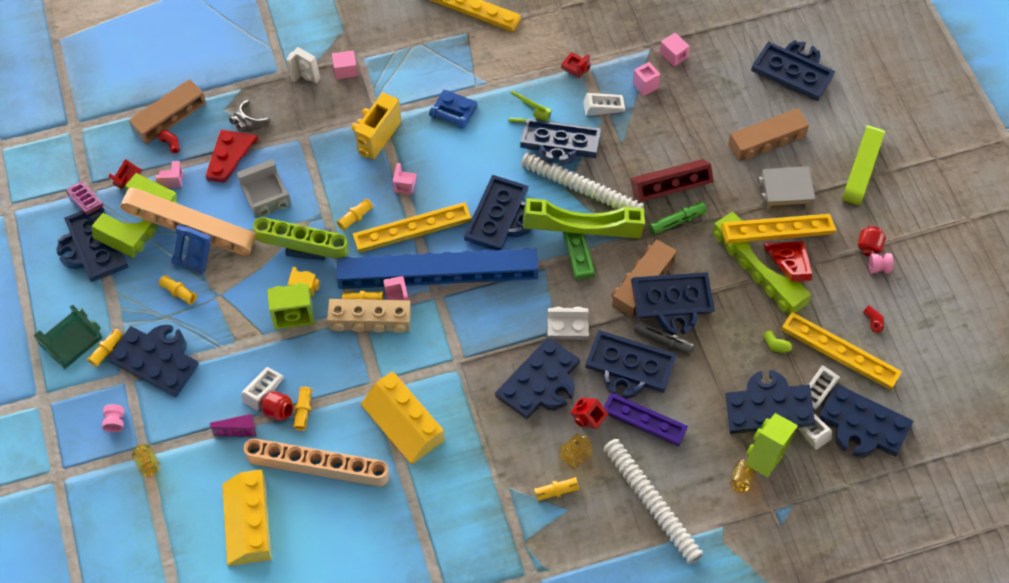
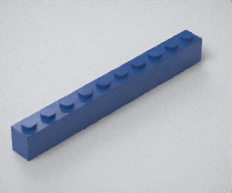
(438, 268)

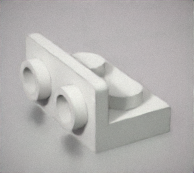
(303, 64)
(568, 323)

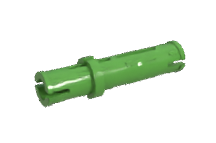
(685, 215)

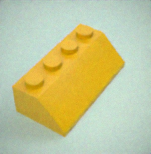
(402, 418)
(246, 518)

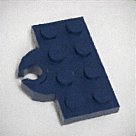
(794, 69)
(560, 140)
(498, 214)
(88, 252)
(672, 299)
(155, 358)
(630, 364)
(540, 380)
(760, 401)
(864, 422)

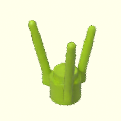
(540, 112)

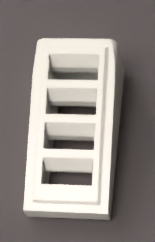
(592, 106)
(828, 374)
(253, 398)
(818, 437)

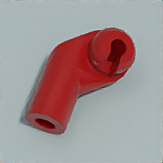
(172, 139)
(877, 319)

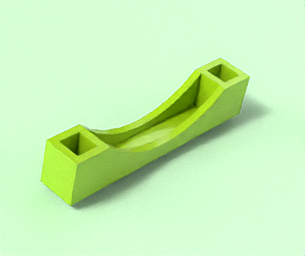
(623, 222)
(788, 294)

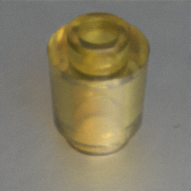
(145, 459)
(742, 477)

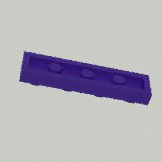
(645, 419)

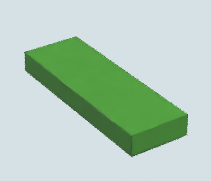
(579, 255)

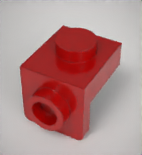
(576, 65)
(124, 174)

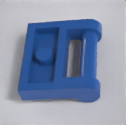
(456, 105)
(197, 249)

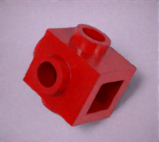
(588, 413)

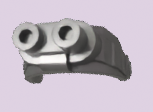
(246, 123)

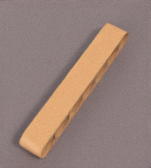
(172, 214)
(323, 469)

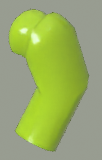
(777, 345)

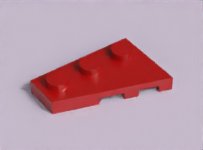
(227, 153)
(791, 259)

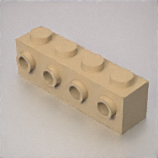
(369, 315)

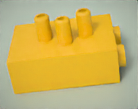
(377, 125)

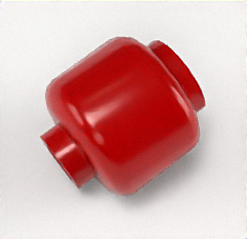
(871, 240)
(277, 406)

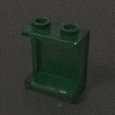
(70, 337)

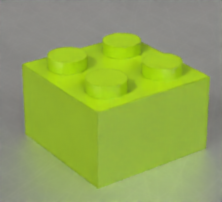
(290, 306)
(770, 444)

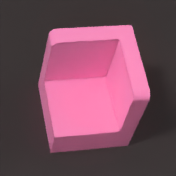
(674, 49)
(344, 64)
(646, 78)
(171, 178)
(403, 181)
(395, 289)

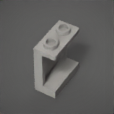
(786, 187)
(263, 188)

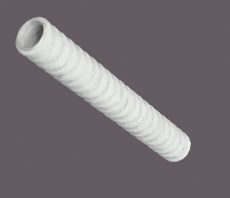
(585, 186)
(653, 501)

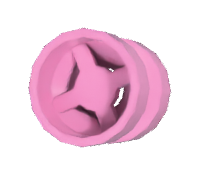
(881, 263)
(113, 418)

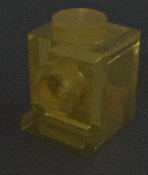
(575, 456)

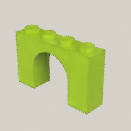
(131, 237)

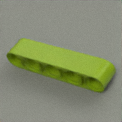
(863, 165)
(293, 232)

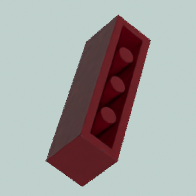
(672, 180)

